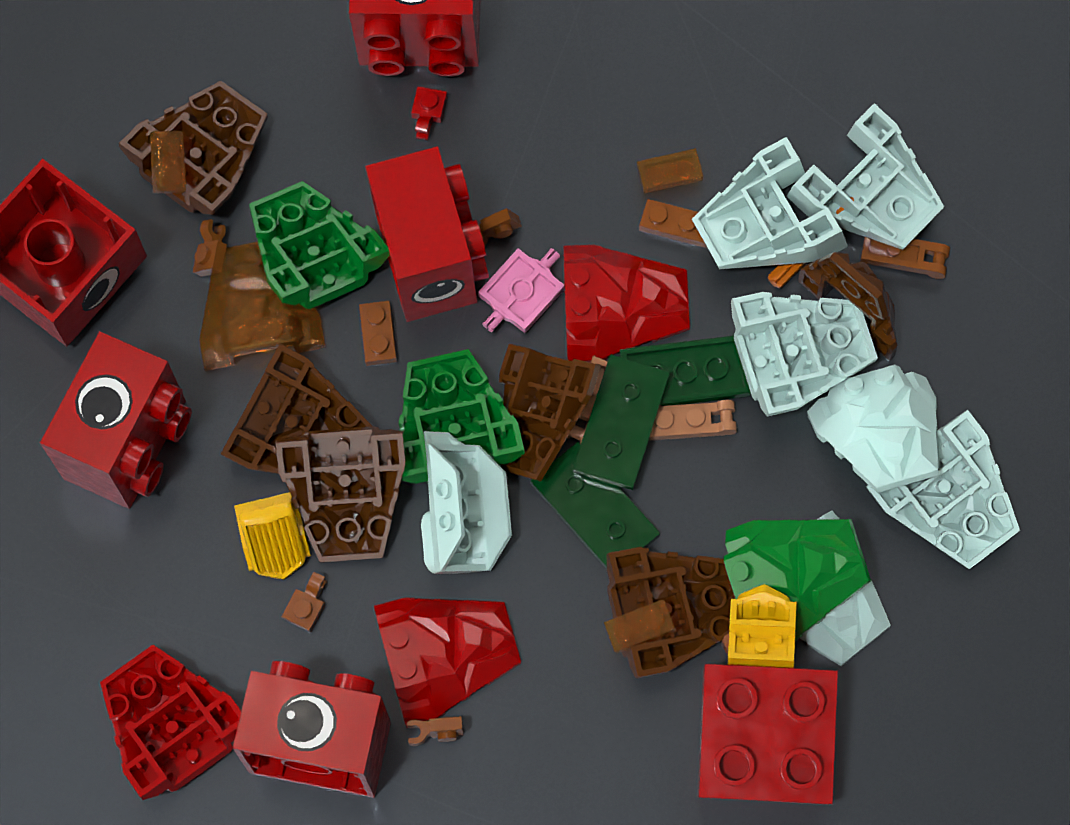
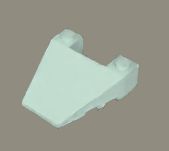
(887, 186)
(756, 225)

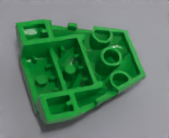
(311, 247)
(456, 398)
(806, 560)

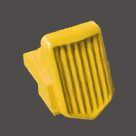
(272, 536)
(762, 629)

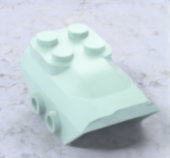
(467, 507)

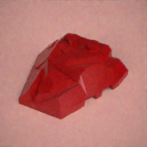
(620, 301)
(444, 651)
(167, 722)

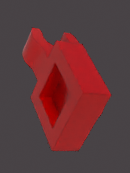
(427, 108)

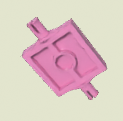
(521, 290)

